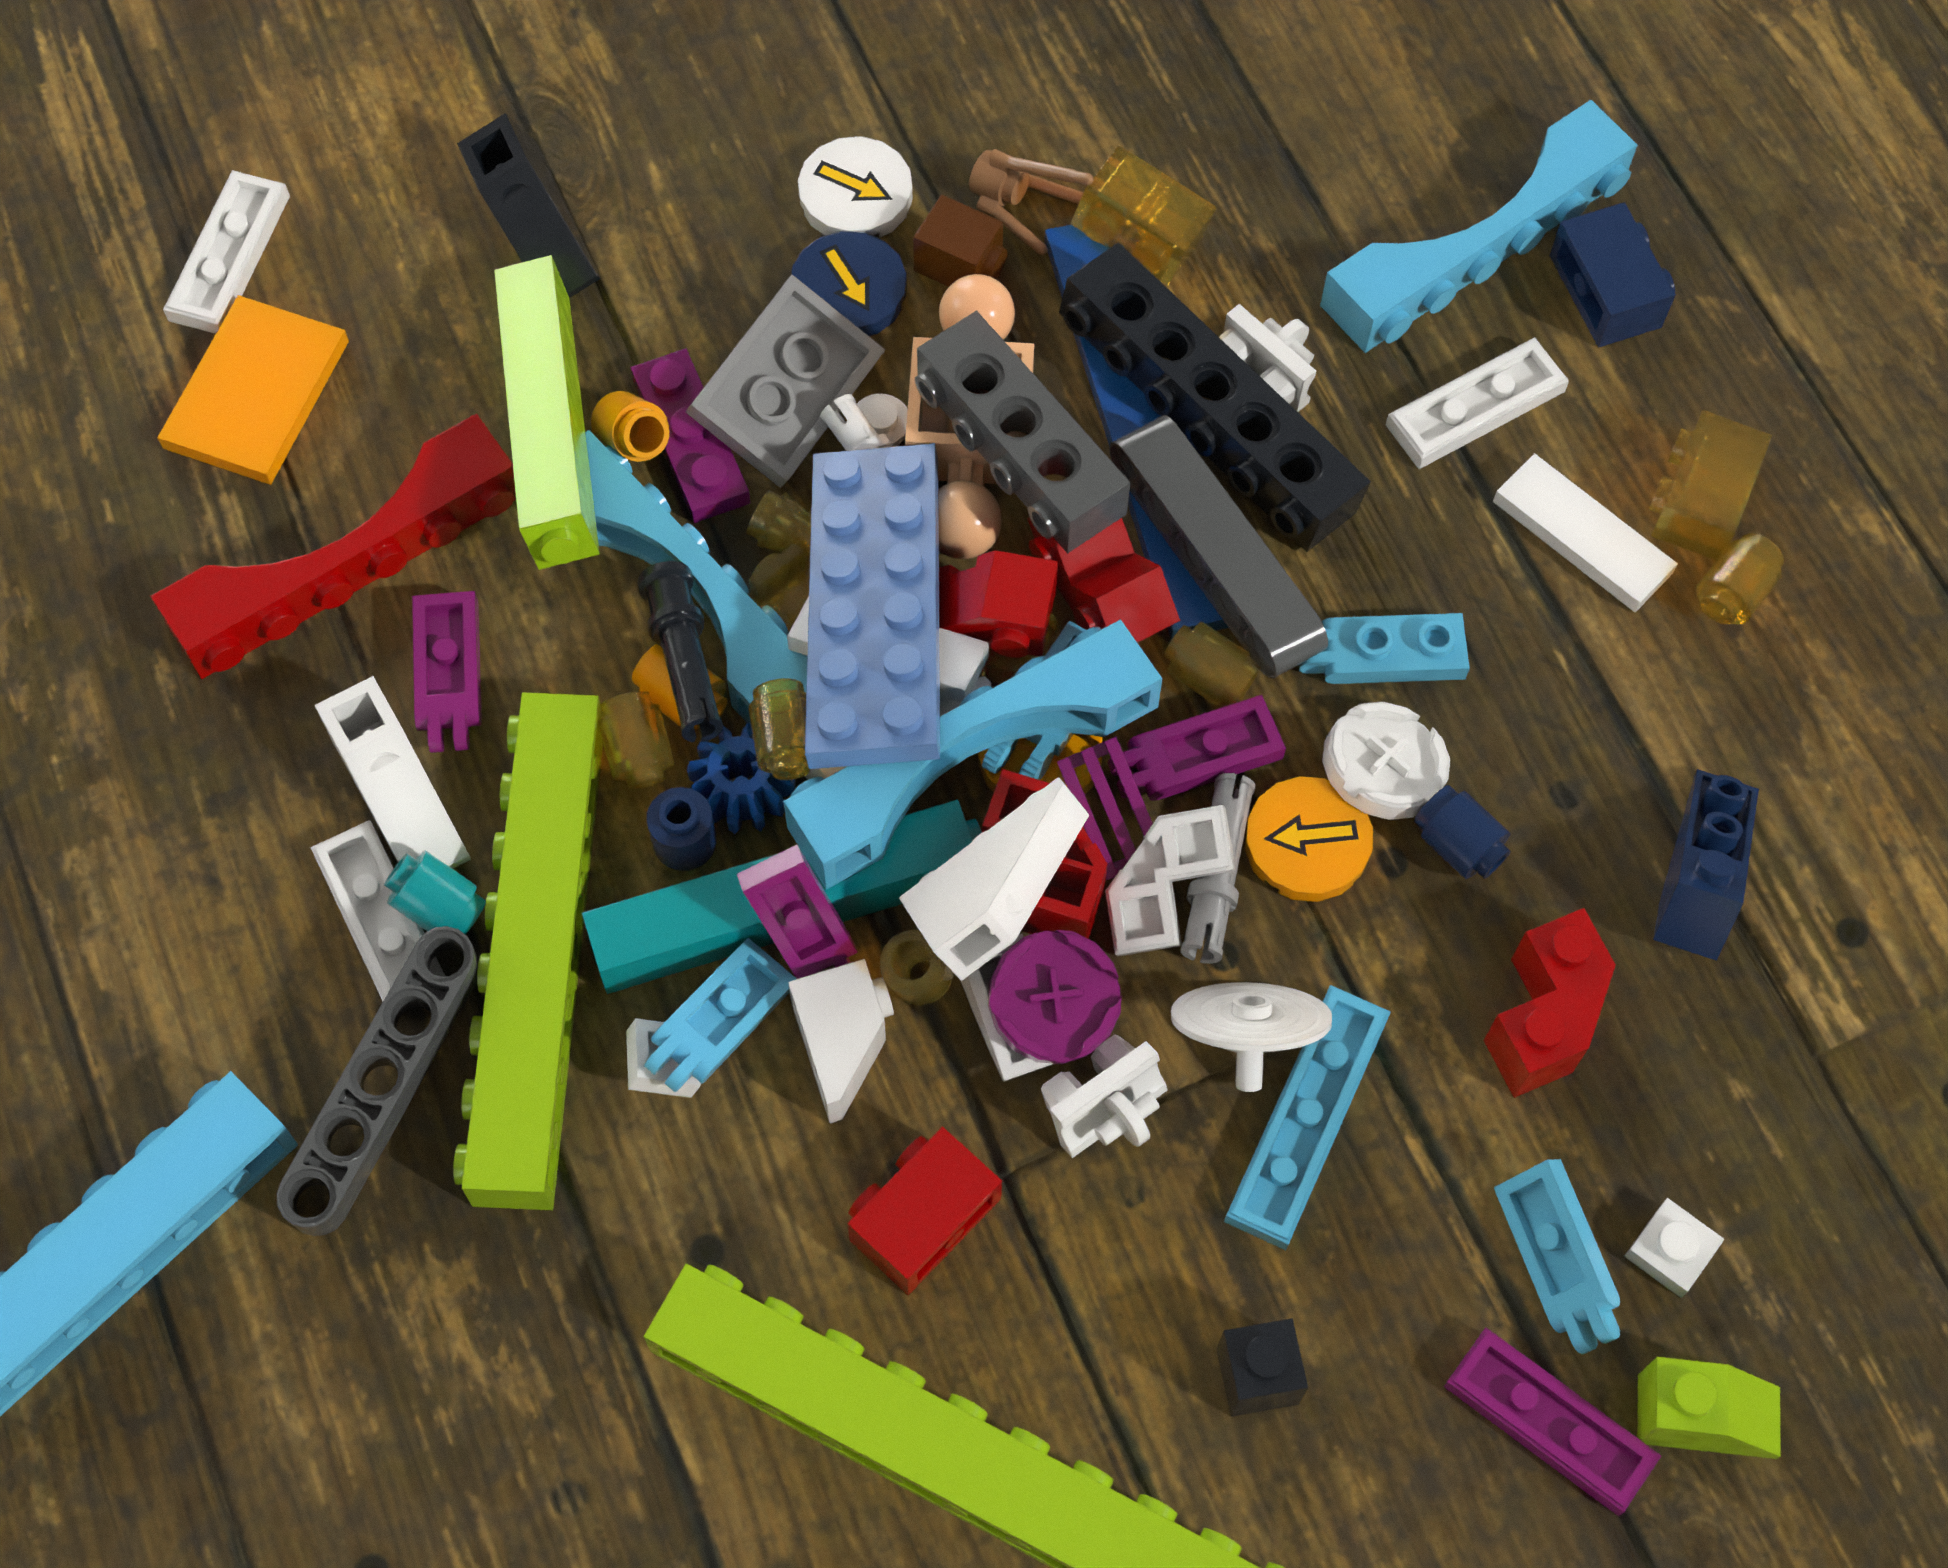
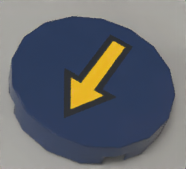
(855, 277)

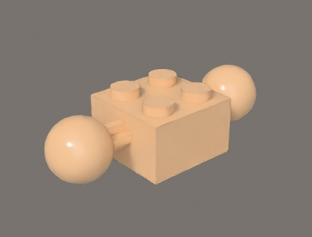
(967, 510)

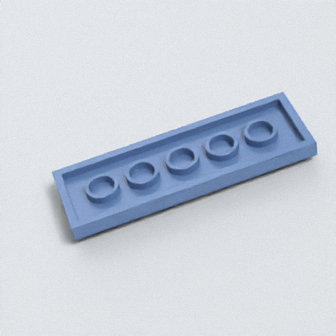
(873, 608)

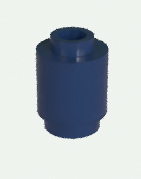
(681, 828)
(1463, 833)

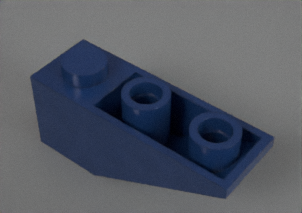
(1708, 866)

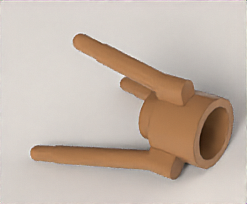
(1005, 180)

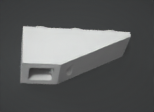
(390, 774)
(991, 887)

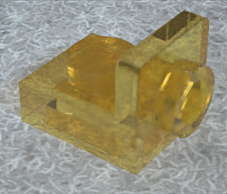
(782, 583)

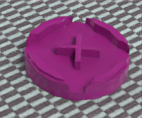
(1054, 996)

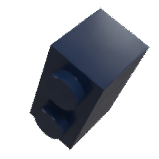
(1612, 274)

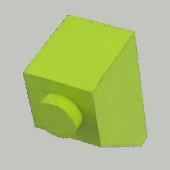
(1708, 1408)

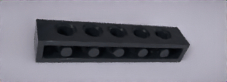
(1242, 402)

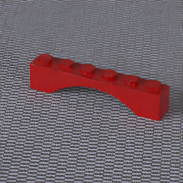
(233, 610)

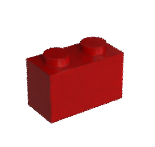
(923, 1208)

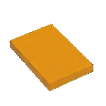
(253, 389)

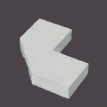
(1173, 850)

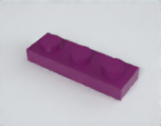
(697, 458)

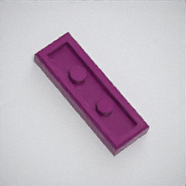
(1552, 1422)

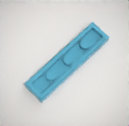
(1306, 1121)

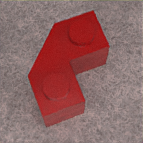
(1110, 582)
(1000, 601)
(1079, 882)
(1568, 981)

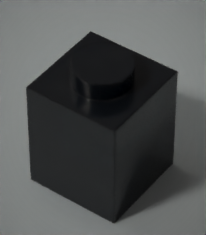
(1261, 1367)

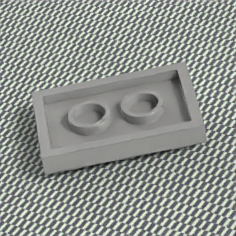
(781, 379)

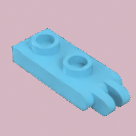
(1392, 649)
(719, 1015)
(1561, 1254)

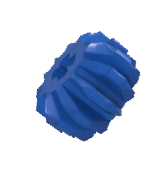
(743, 797)

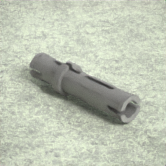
(1215, 894)

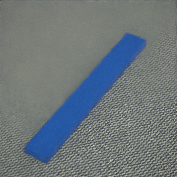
(1121, 411)

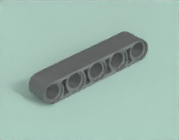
(1219, 547)
(380, 1113)

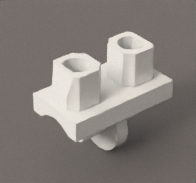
(1273, 353)
(1111, 1101)

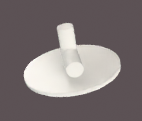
(1251, 1021)

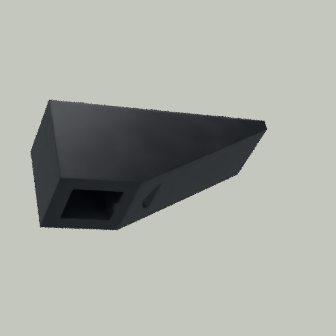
(527, 200)

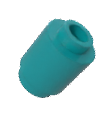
(433, 893)

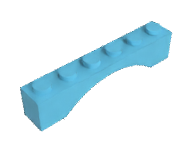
(1393, 284)
(640, 524)
(1082, 690)

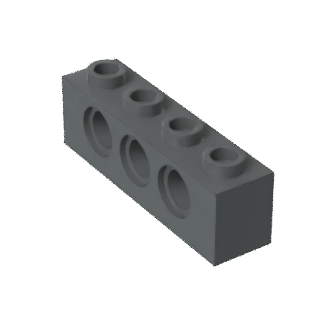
(976, 357)

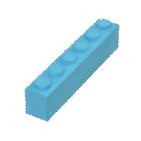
(132, 1228)

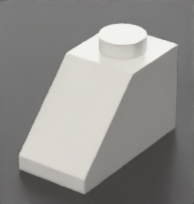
(841, 1029)

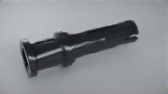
(676, 628)

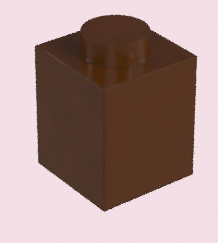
(958, 243)

